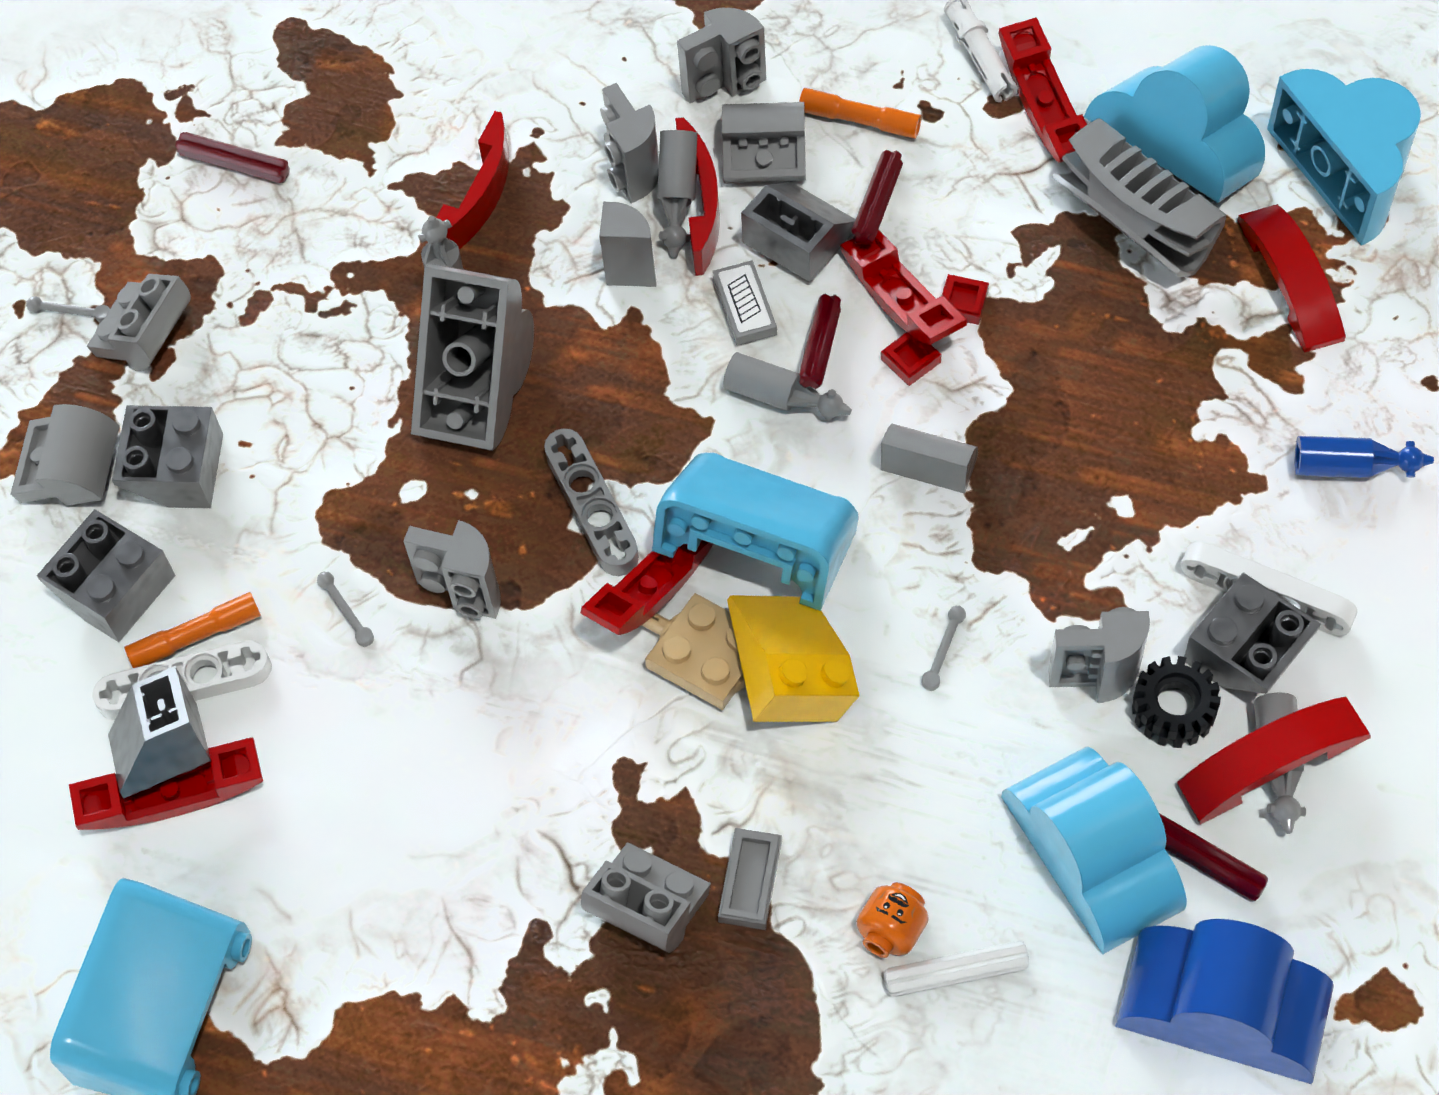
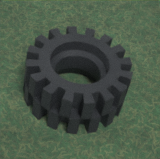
(1179, 677)

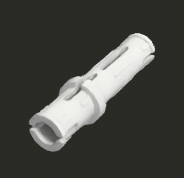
(974, 38)

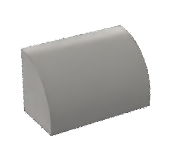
(626, 246)
(927, 457)

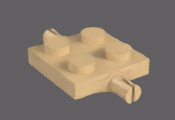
(698, 651)

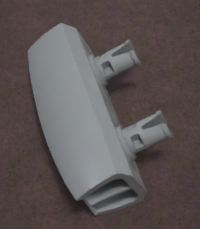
(1141, 198)

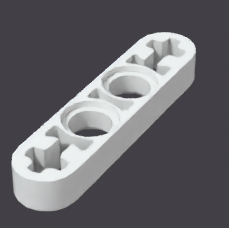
(1222, 568)
(187, 666)

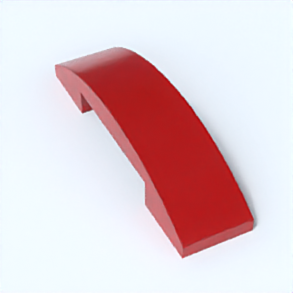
(1040, 87)
(486, 187)
(703, 229)
(1297, 274)
(900, 292)
(644, 589)
(1269, 753)
(229, 773)

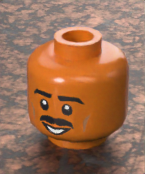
(892, 920)

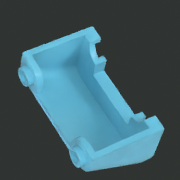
(760, 518)
(145, 993)

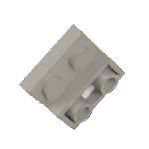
(722, 54)
(763, 142)
(630, 144)
(140, 320)
(66, 456)
(456, 565)
(1101, 656)
(645, 897)

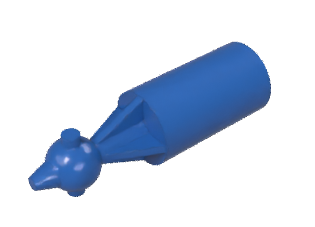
(1354, 457)

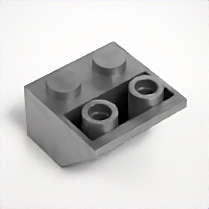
(794, 228)
(169, 454)
(107, 574)
(1250, 637)
(156, 733)

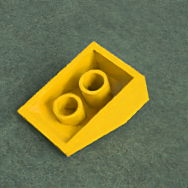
(791, 660)

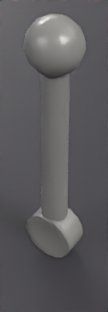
(35, 304)
(363, 634)
(931, 678)

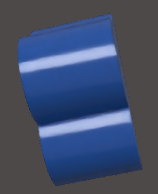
(1228, 995)

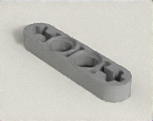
(593, 500)

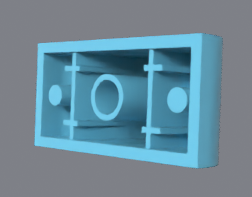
(1189, 119)
(1347, 141)
(1100, 844)

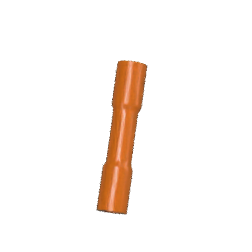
(885, 119)
(219, 619)

